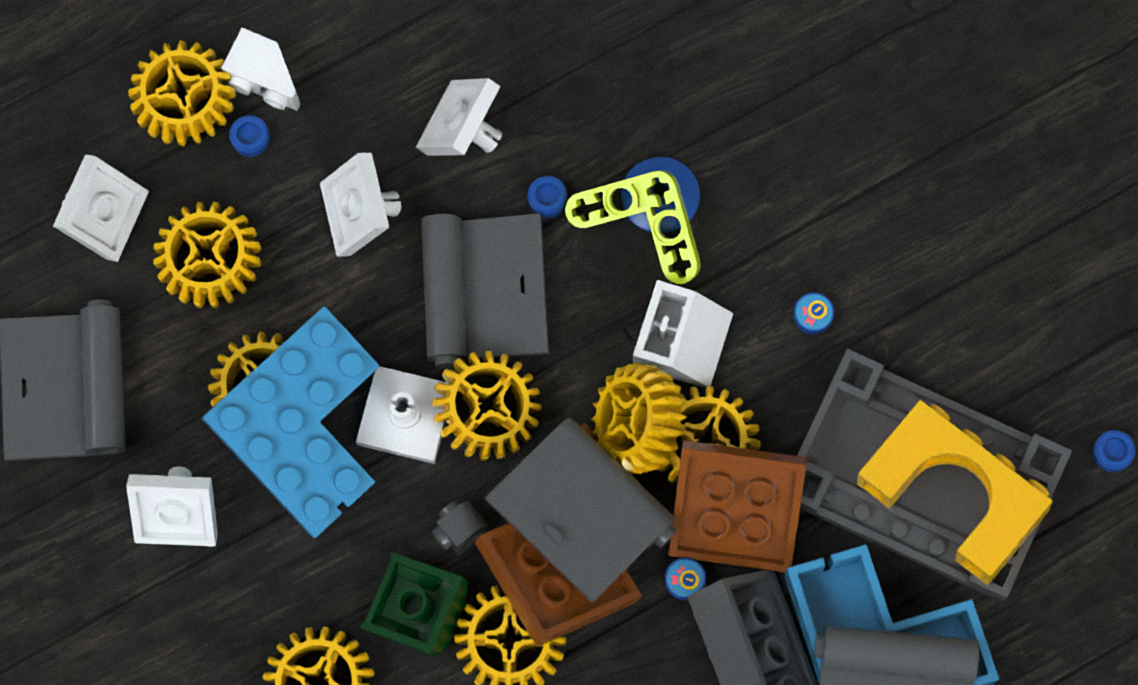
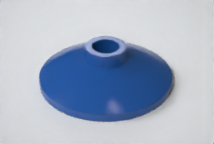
(687, 183)

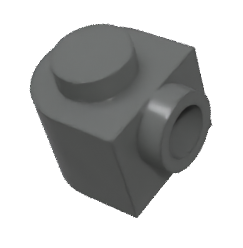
(459, 526)

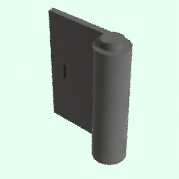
(477, 287)
(71, 385)
(587, 501)
(894, 658)

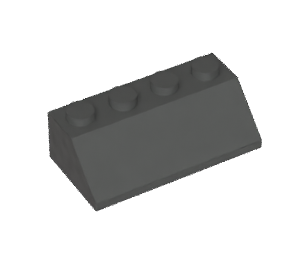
(751, 632)

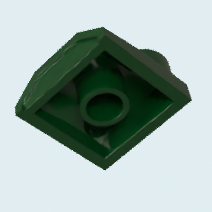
(417, 605)

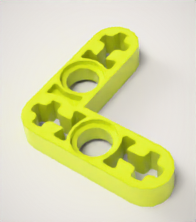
(645, 201)

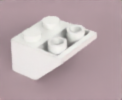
(683, 334)

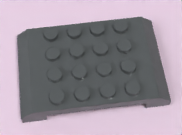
(941, 502)

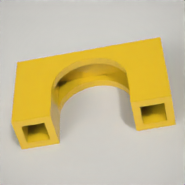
(930, 440)

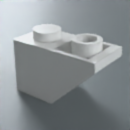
(260, 69)

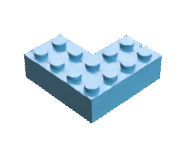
(277, 415)
(853, 598)

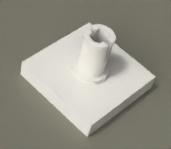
(460, 119)
(356, 204)
(101, 208)
(401, 416)
(172, 508)

